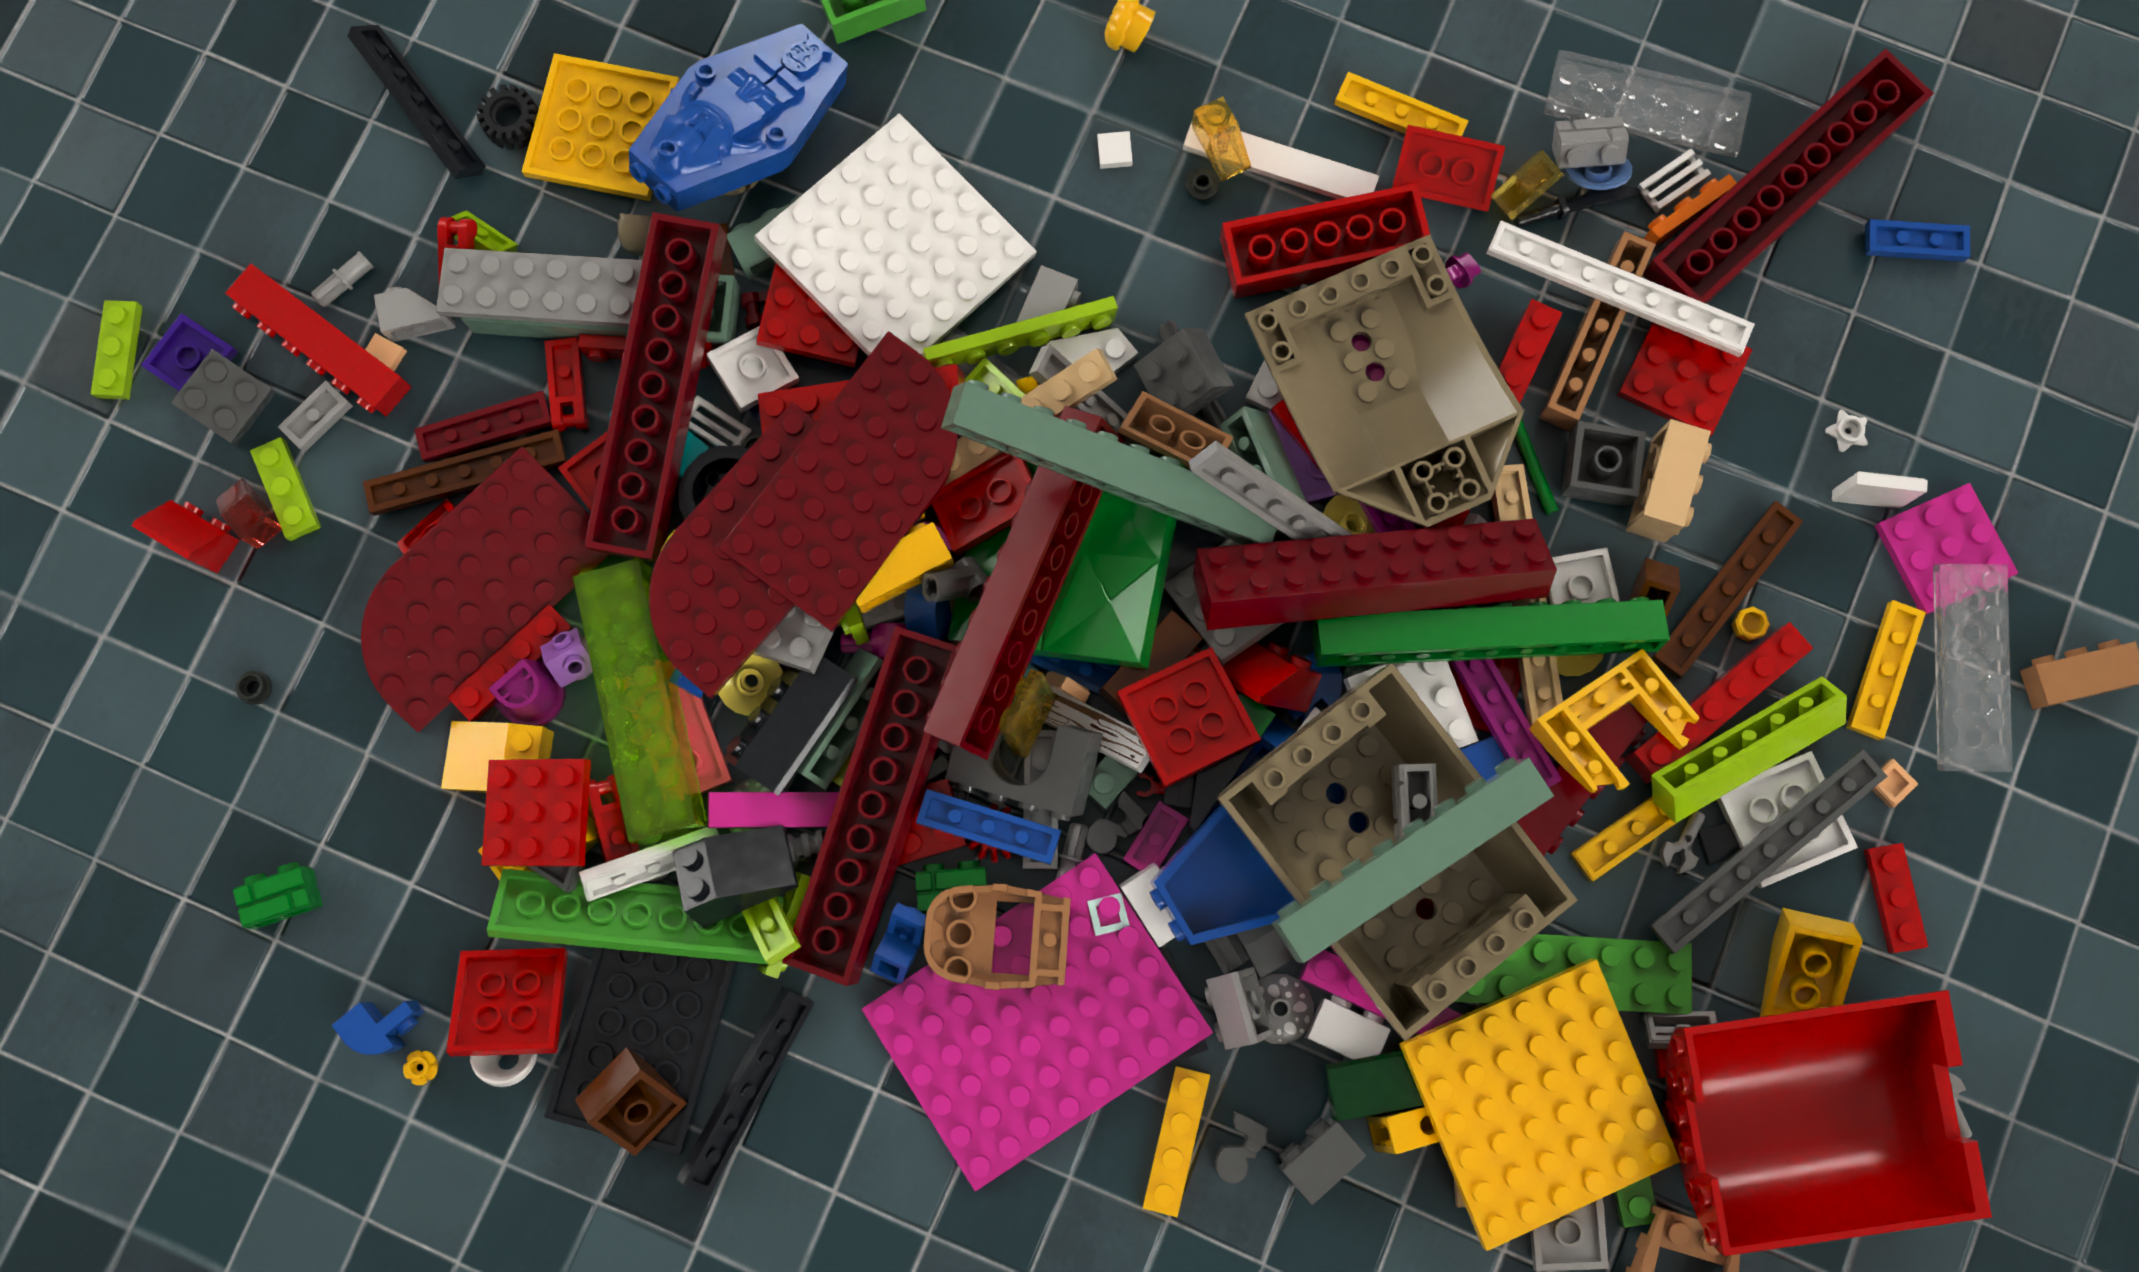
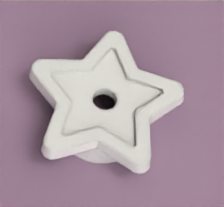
(1854, 424)

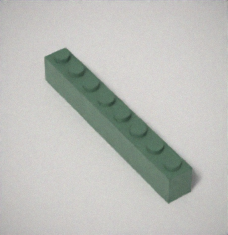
(1412, 859)

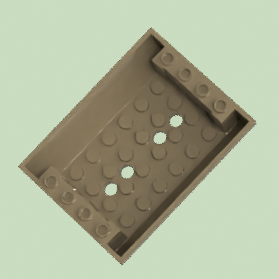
(1480, 903)

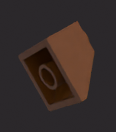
(629, 1102)

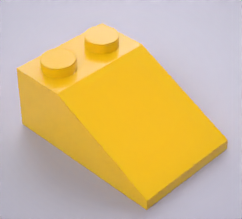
(476, 743)
(1809, 962)

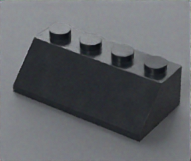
(789, 723)

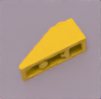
(906, 565)

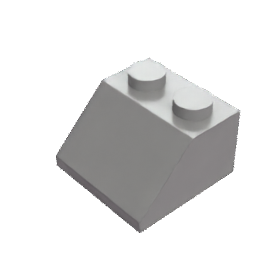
(1238, 1008)

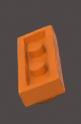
(1688, 210)

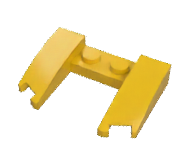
(1634, 681)

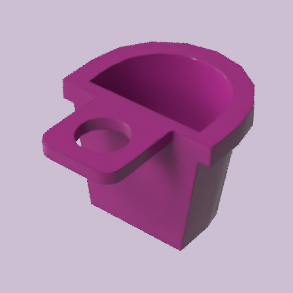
(529, 694)

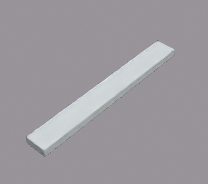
(1620, 289)

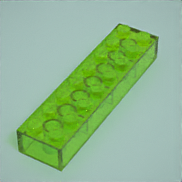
(639, 705)

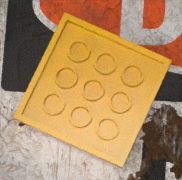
(590, 122)

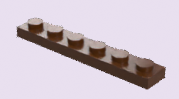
(456, 473)
(1727, 589)

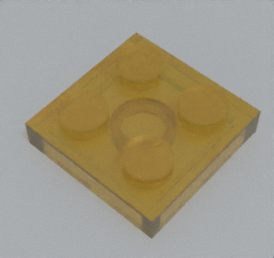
(1027, 713)

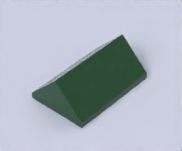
(1371, 1086)

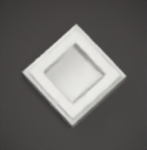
(1114, 149)

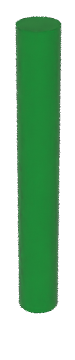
(1535, 470)

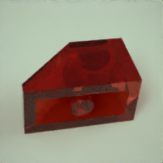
(248, 514)

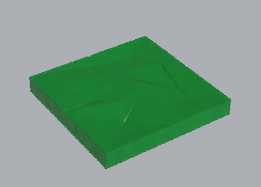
(1110, 593)

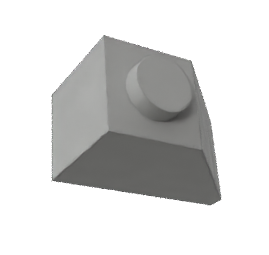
(1050, 293)
(408, 315)

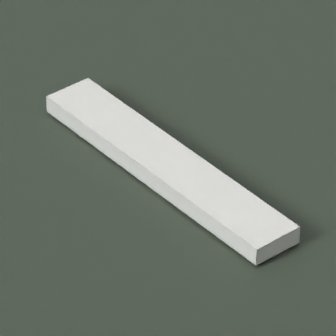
(1298, 167)

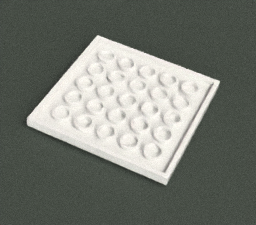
(895, 242)

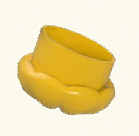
(1128, 25)

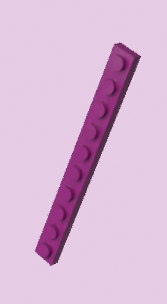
(1486, 687)

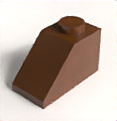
(1657, 582)

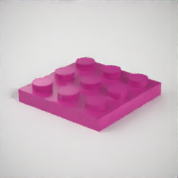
(1941, 532)

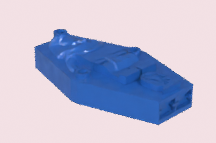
(737, 117)
(1221, 881)

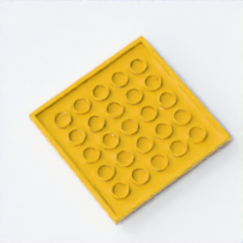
(1539, 1103)

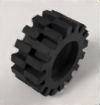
(499, 103)

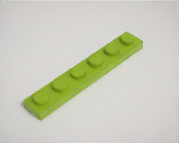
(1031, 332)

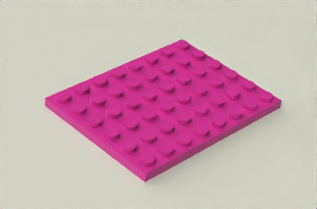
(1030, 1063)

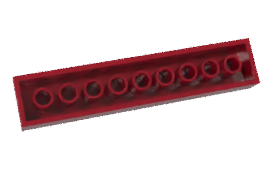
(1790, 180)
(656, 387)
(1372, 573)
(1014, 605)
(872, 812)

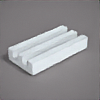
(1694, 165)
(699, 401)

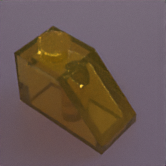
(1221, 138)
(1526, 184)

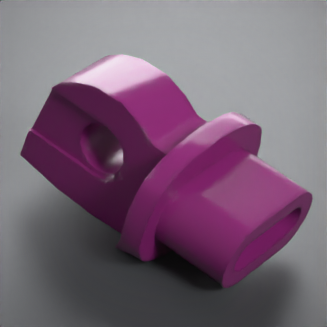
(1462, 269)

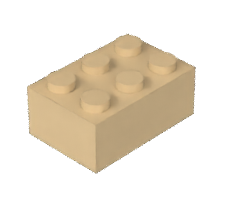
(1669, 481)

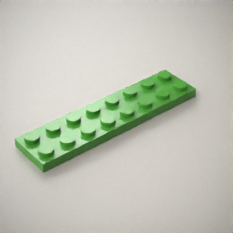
(632, 919)
(1637, 972)

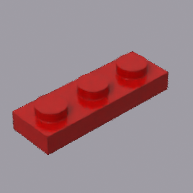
(1896, 898)

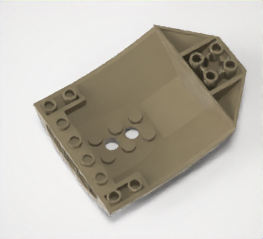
(1438, 420)

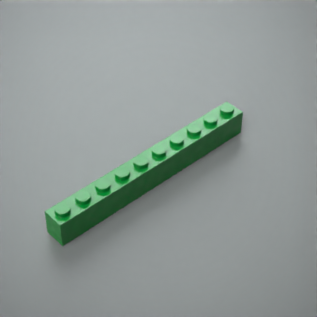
(1492, 632)

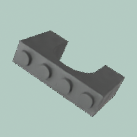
(1059, 789)

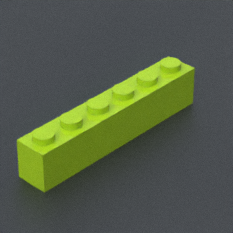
(1748, 749)

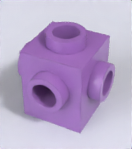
(567, 657)

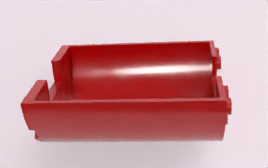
(1822, 1124)

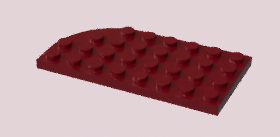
(851, 486)
(472, 586)
(700, 600)

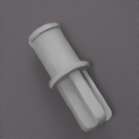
(341, 279)
(1073, 848)

